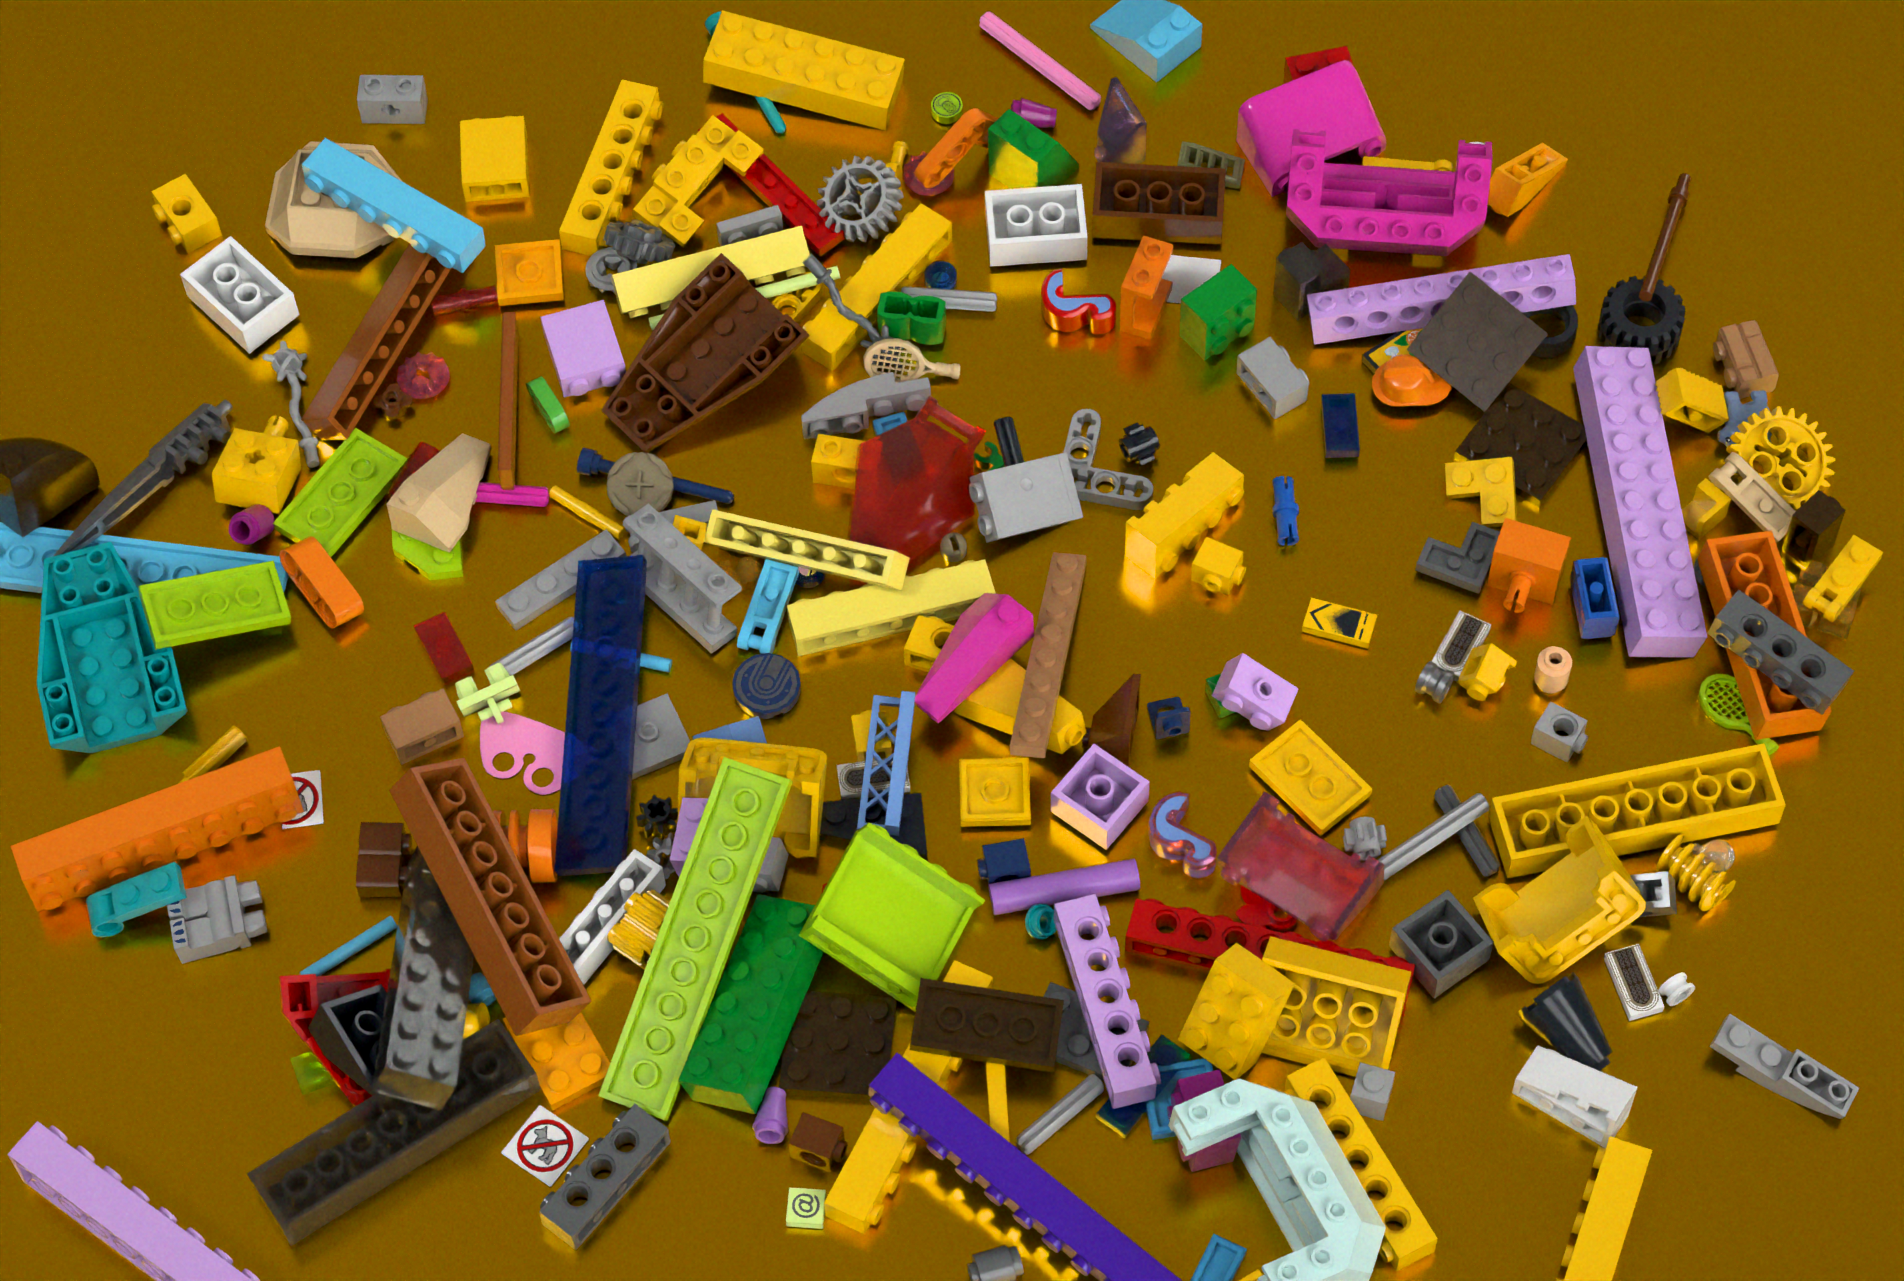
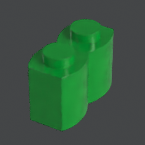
(912, 318)

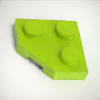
(429, 560)

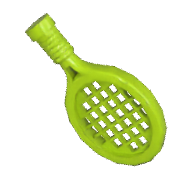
(1731, 723)

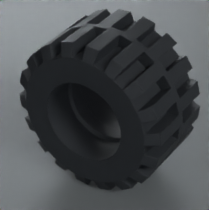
(1663, 309)

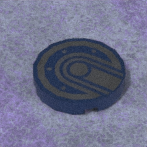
(766, 685)

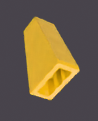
(997, 704)

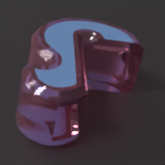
(1177, 842)

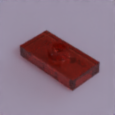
(443, 647)

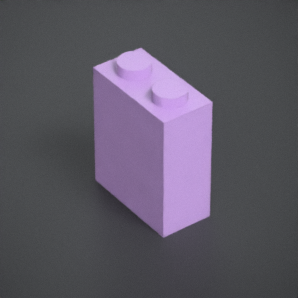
(583, 348)

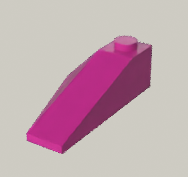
(975, 649)

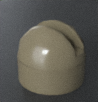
(947, 550)

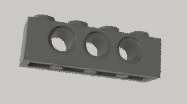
(1773, 636)
(577, 1223)

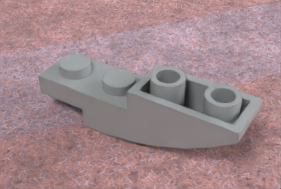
(852, 405)
(1782, 1071)

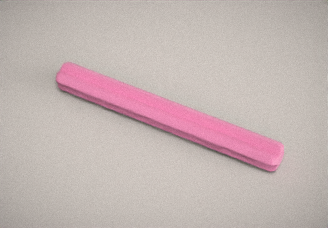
(1040, 60)

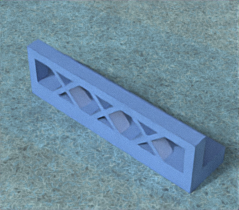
(899, 757)

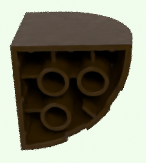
(40, 481)

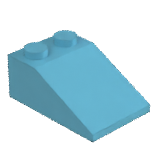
(1150, 34)

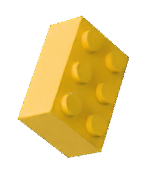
(1236, 1011)

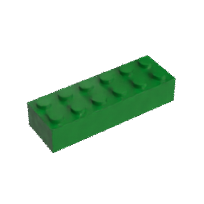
(753, 1008)

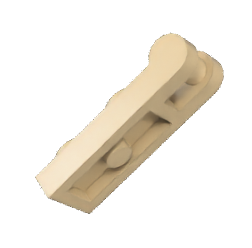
(1754, 496)

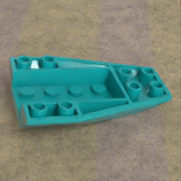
(97, 657)

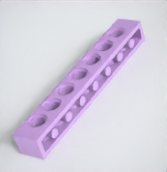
(1414, 301)

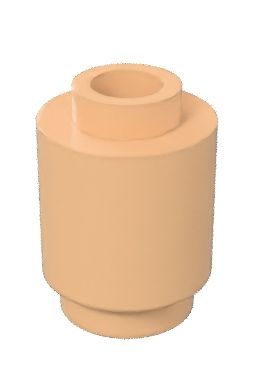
(1553, 669)

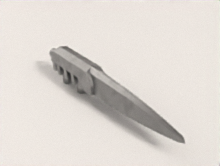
(183, 443)

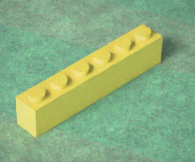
(755, 257)
(807, 549)
(883, 611)

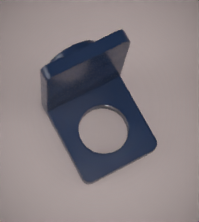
(1170, 722)

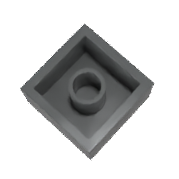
(1441, 943)

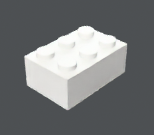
(1036, 225)
(239, 294)

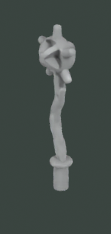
(288, 364)

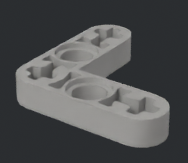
(1084, 469)

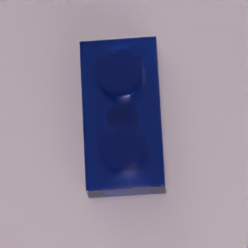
(1340, 425)

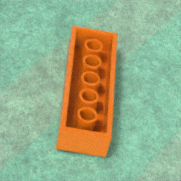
(1755, 568)

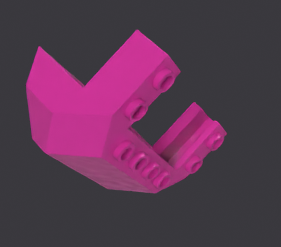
(1387, 205)

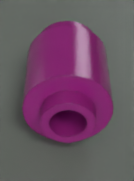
(251, 524)

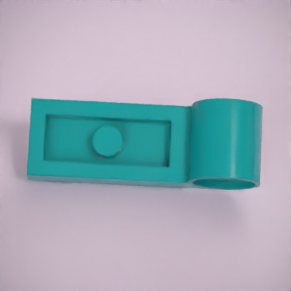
(133, 898)

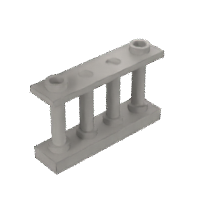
(683, 579)

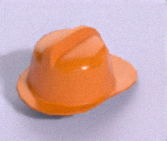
(1408, 383)

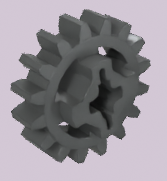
(639, 241)

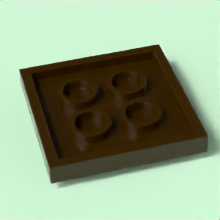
(1477, 341)
(1532, 434)
(838, 1045)

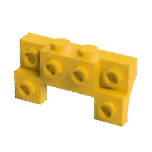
(689, 173)

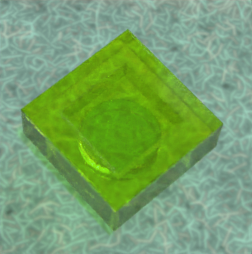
(310, 1073)

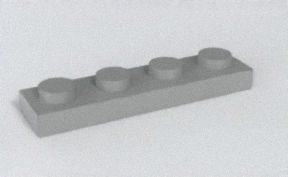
(554, 582)

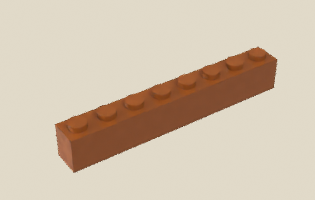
(375, 345)

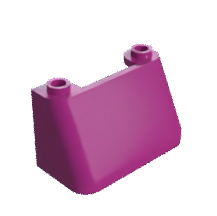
(1323, 101)

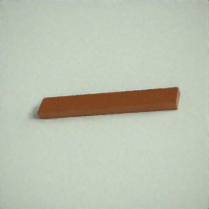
(508, 401)

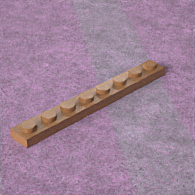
(1048, 655)

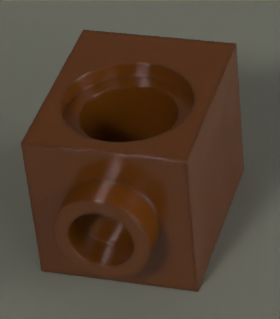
(817, 1142)

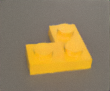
(1491, 481)

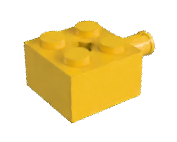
(257, 467)

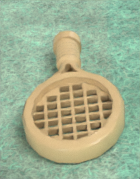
(937, 368)

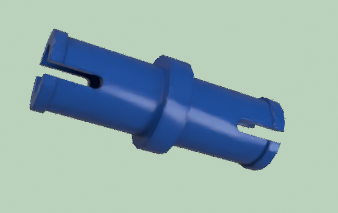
(1285, 510)

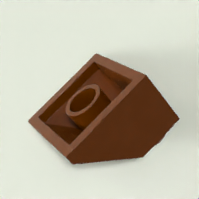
(1116, 722)

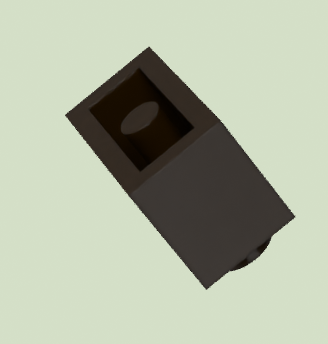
(1813, 528)

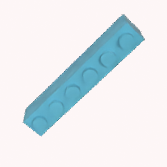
(393, 205)

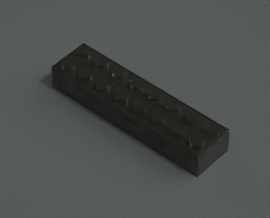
(424, 996)
(390, 1138)

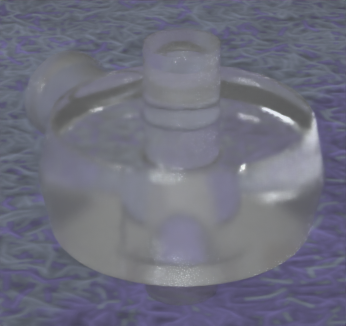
(1716, 851)

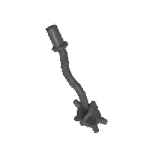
(823, 275)

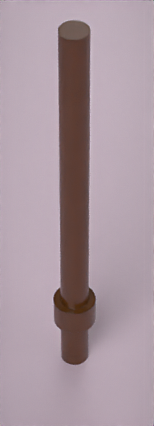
(1677, 201)

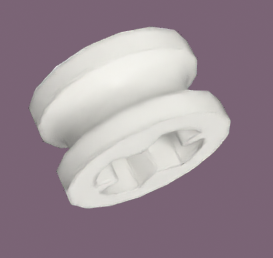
(1676, 989)

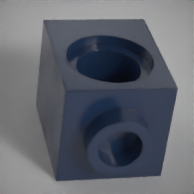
(1004, 861)

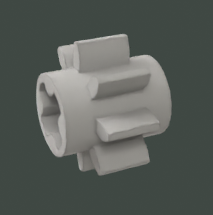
(1365, 837)
(656, 855)

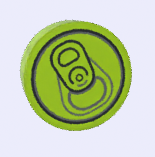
(946, 108)

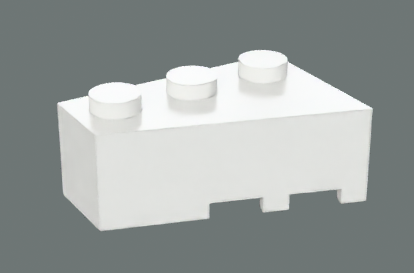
(1575, 1094)

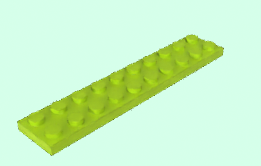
(695, 937)

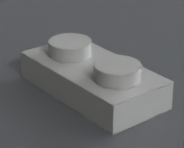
(750, 226)

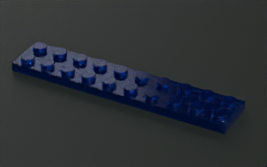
(601, 716)

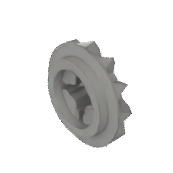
(596, 269)

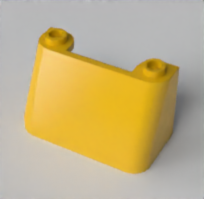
(805, 767)
(1563, 909)

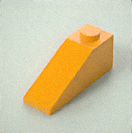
(1523, 178)

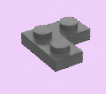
(1464, 565)

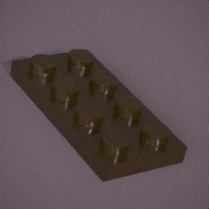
(987, 1025)

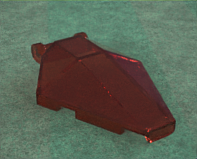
(914, 482)

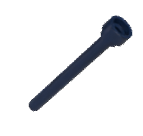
(592, 463)

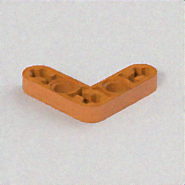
(967, 131)

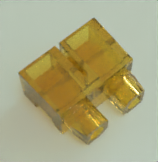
(1806, 581)

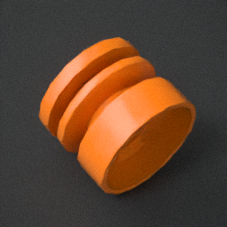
(534, 842)

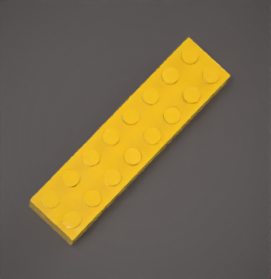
(1640, 807)

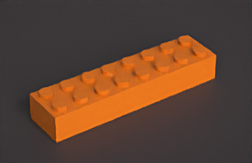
(157, 829)

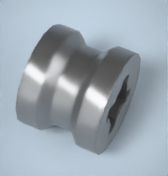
(1434, 682)

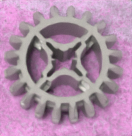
(882, 192)

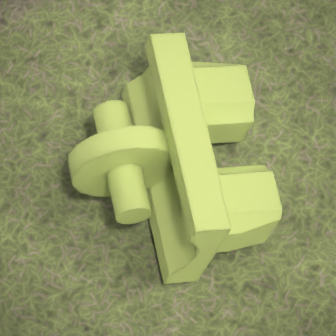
(501, 687)

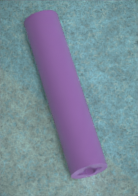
(1064, 886)

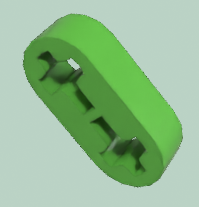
(547, 404)

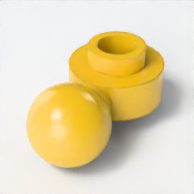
(476, 1018)

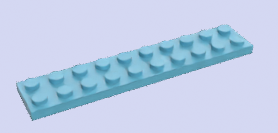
(144, 559)

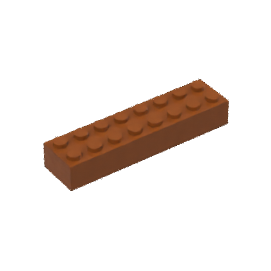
(490, 896)

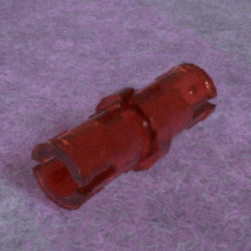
(464, 300)

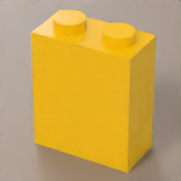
(494, 158)

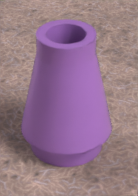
(771, 1119)

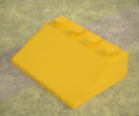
(1336, 1008)

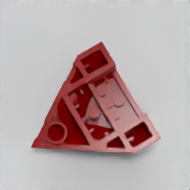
(300, 1001)

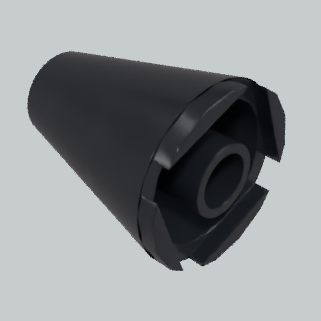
(1568, 1023)

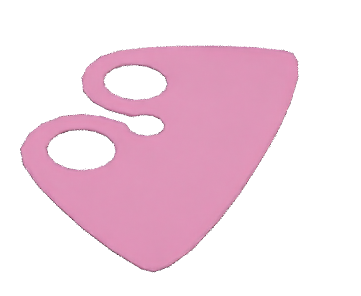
(519, 737)

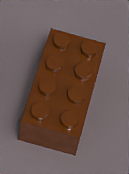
(1158, 202)

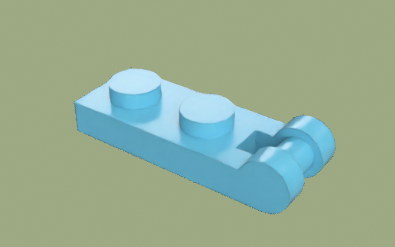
(768, 606)

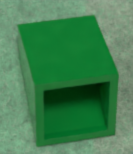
(1026, 155)

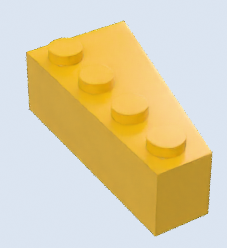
(1182, 515)

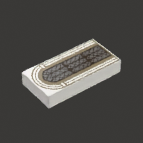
(1462, 636)
(851, 779)
(1634, 982)

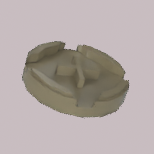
(639, 481)

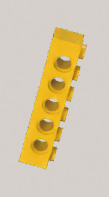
(589, 202)
(1416, 1238)

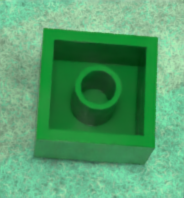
(1218, 312)

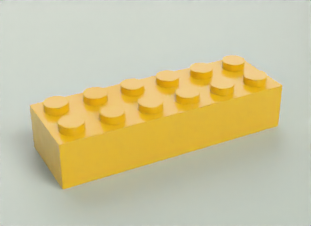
(803, 70)

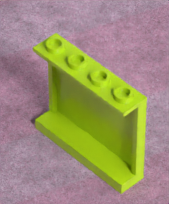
(890, 914)

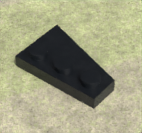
(841, 821)

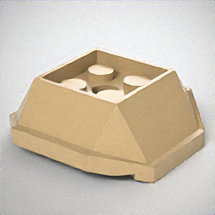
(312, 221)

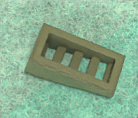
(1202, 154)

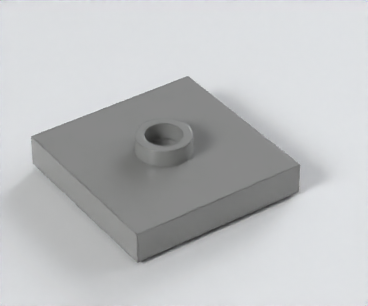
(658, 736)

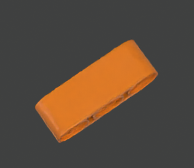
(321, 582)

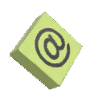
(805, 1208)

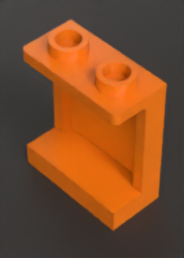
(1144, 290)

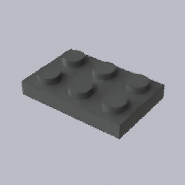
(1074, 1040)

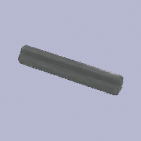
(1470, 834)

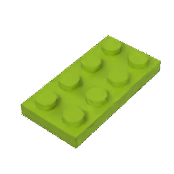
(341, 492)
(214, 604)

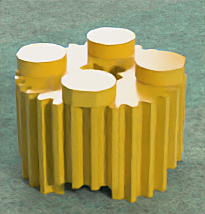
(639, 927)

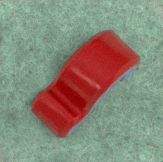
(1073, 312)

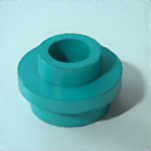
(1040, 921)

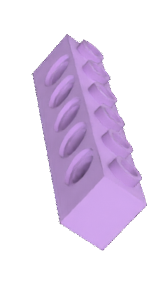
(1123, 1083)

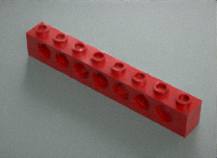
(1180, 947)

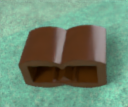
(382, 859)

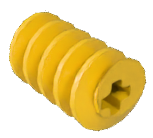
(1694, 875)

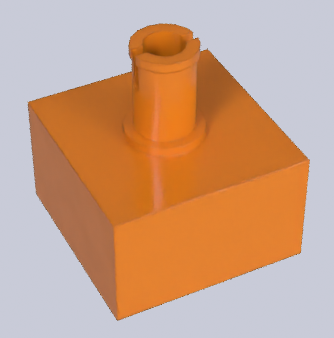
(1527, 563)

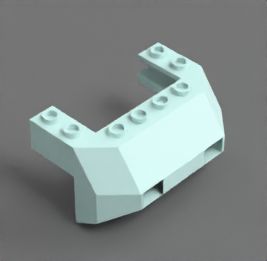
(1298, 1174)

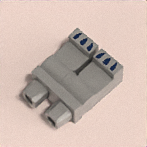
(215, 918)

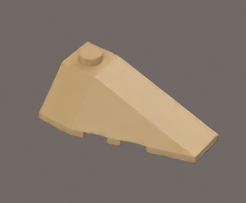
(438, 497)

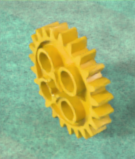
(1791, 434)

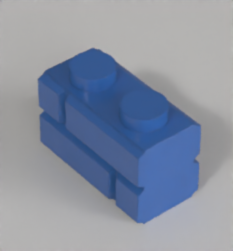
(1594, 598)

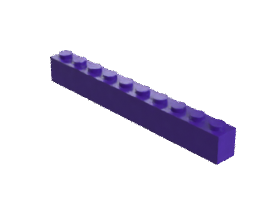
(1010, 1177)

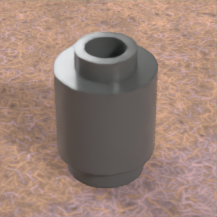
(996, 1264)

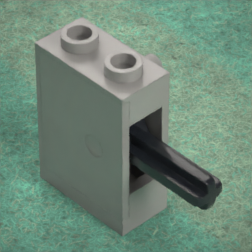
(1023, 493)

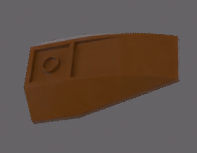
(701, 355)

